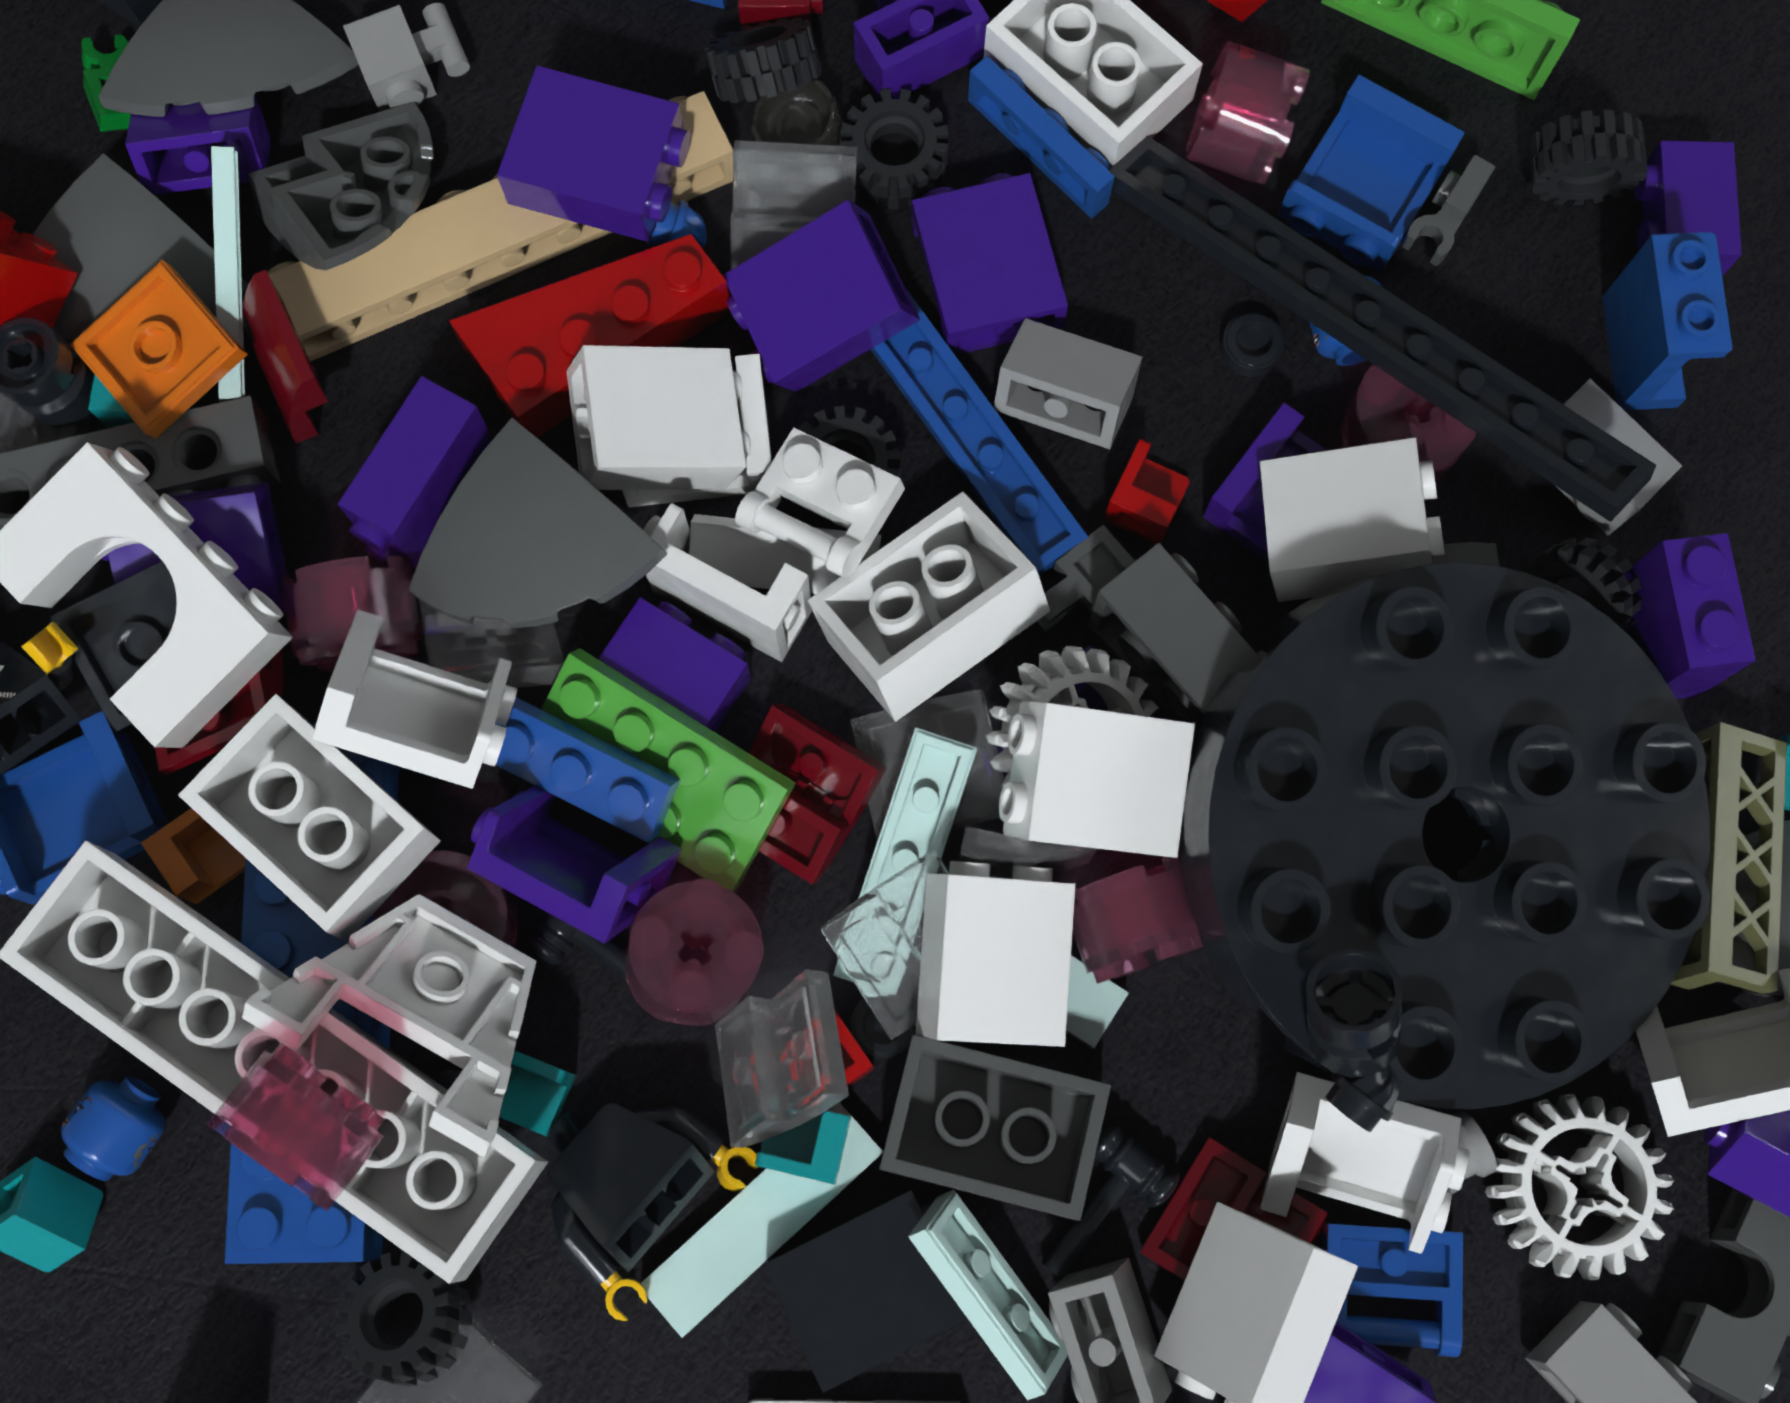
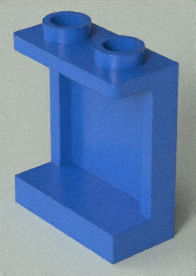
(1370, 174)
(1663, 314)
(71, 795)

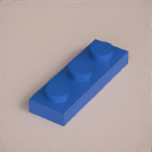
(1041, 136)
(586, 771)

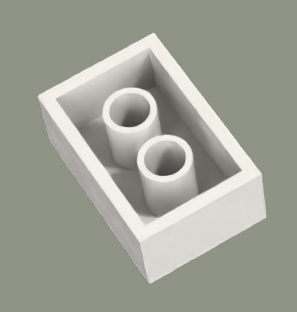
(1097, 67)
(930, 605)
(309, 819)

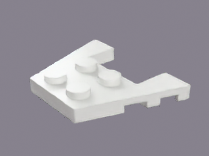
(431, 983)

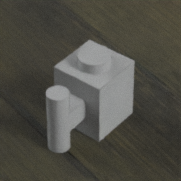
(396, 59)

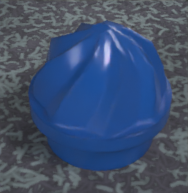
(678, 223)

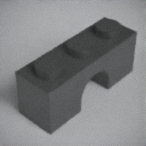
(1740, 1349)

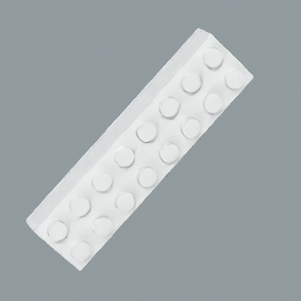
(176, 999)

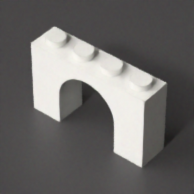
(219, 625)

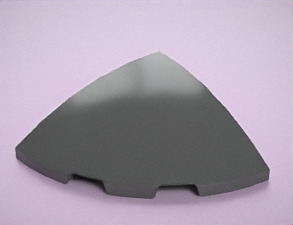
(222, 56)
(348, 187)
(113, 237)
(528, 539)

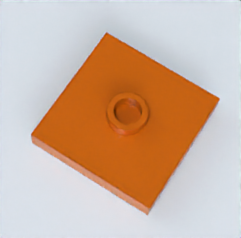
(158, 349)

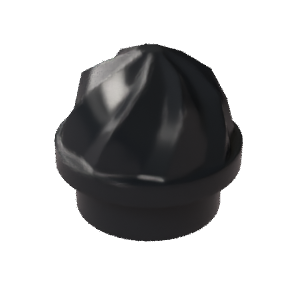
(1365, 1098)

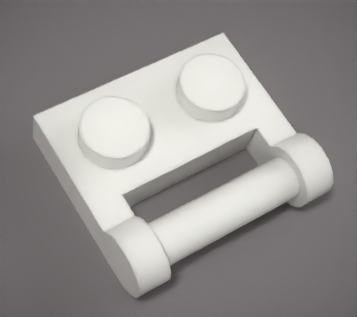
(829, 486)

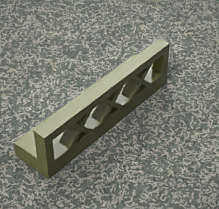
(1728, 793)

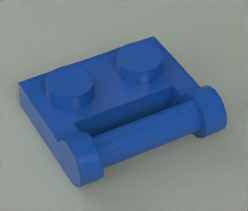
(1393, 1271)

